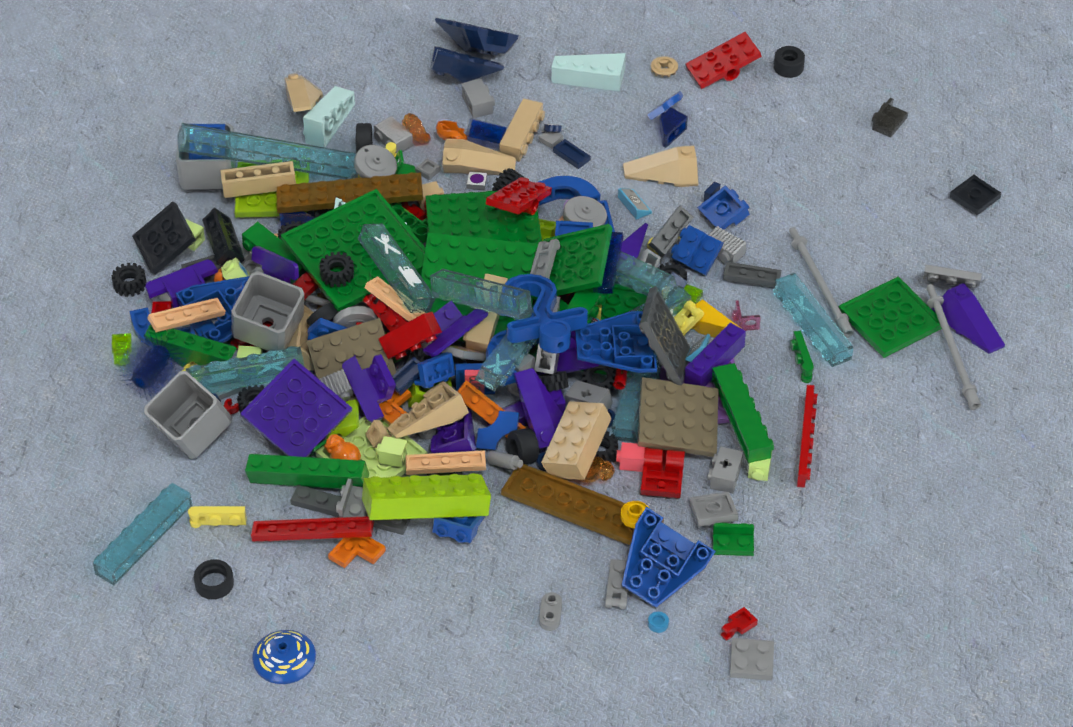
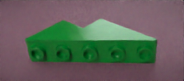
(194, 347)

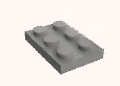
(952, 276)

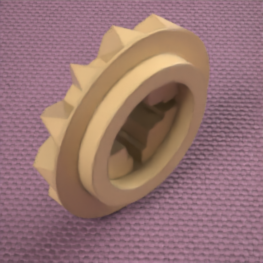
(664, 61)

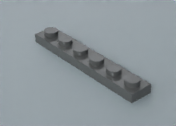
(326, 504)

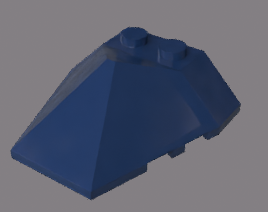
(476, 38)
(462, 66)

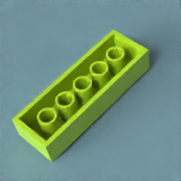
(425, 496)

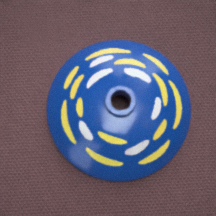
(286, 664)

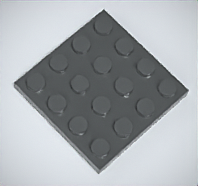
(664, 336)

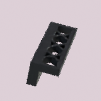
(222, 236)

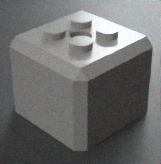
(202, 172)
(267, 300)
(188, 414)

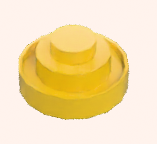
(631, 512)

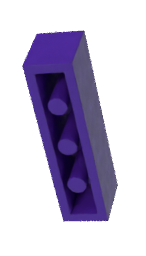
(716, 353)

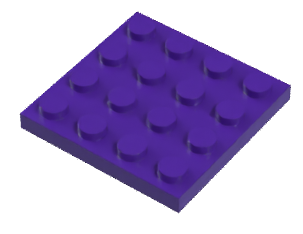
(296, 411)

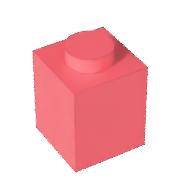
(631, 457)

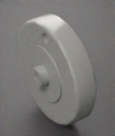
(374, 161)
(585, 210)
(351, 315)

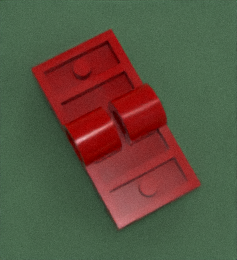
(723, 60)
(519, 196)
(662, 473)

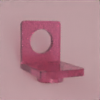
(741, 320)

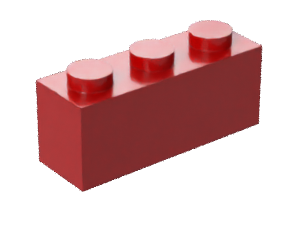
(410, 336)

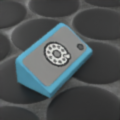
(633, 203)
(698, 347)

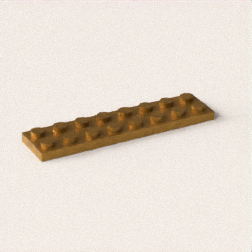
(323, 193)
(568, 502)

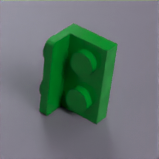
(733, 539)

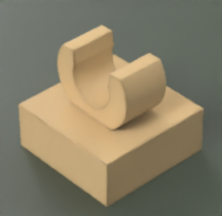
(376, 433)

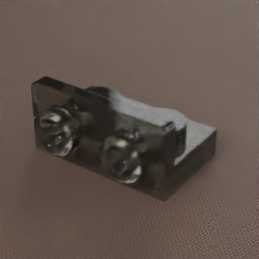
(888, 118)

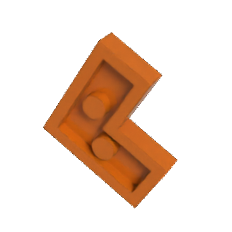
(391, 408)
(349, 548)

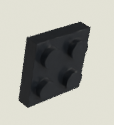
(975, 194)

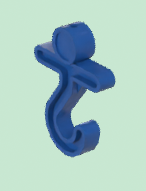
(549, 326)

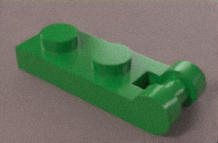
(802, 356)

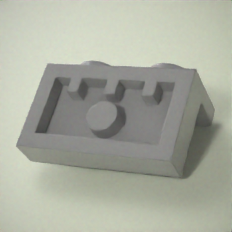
(351, 502)

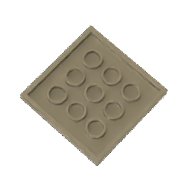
(361, 341)
(678, 417)

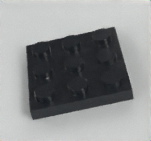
(164, 238)

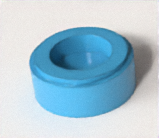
(658, 622)

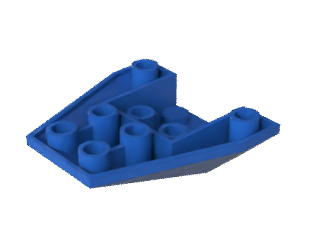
(227, 292)
(616, 344)
(661, 560)

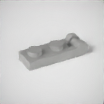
(545, 258)
(614, 586)

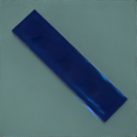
(611, 264)

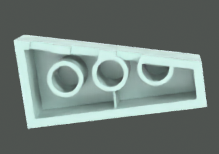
(590, 71)
(327, 116)

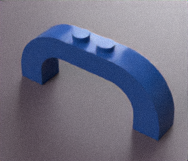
(568, 187)

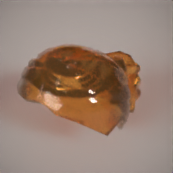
(415, 127)
(599, 469)

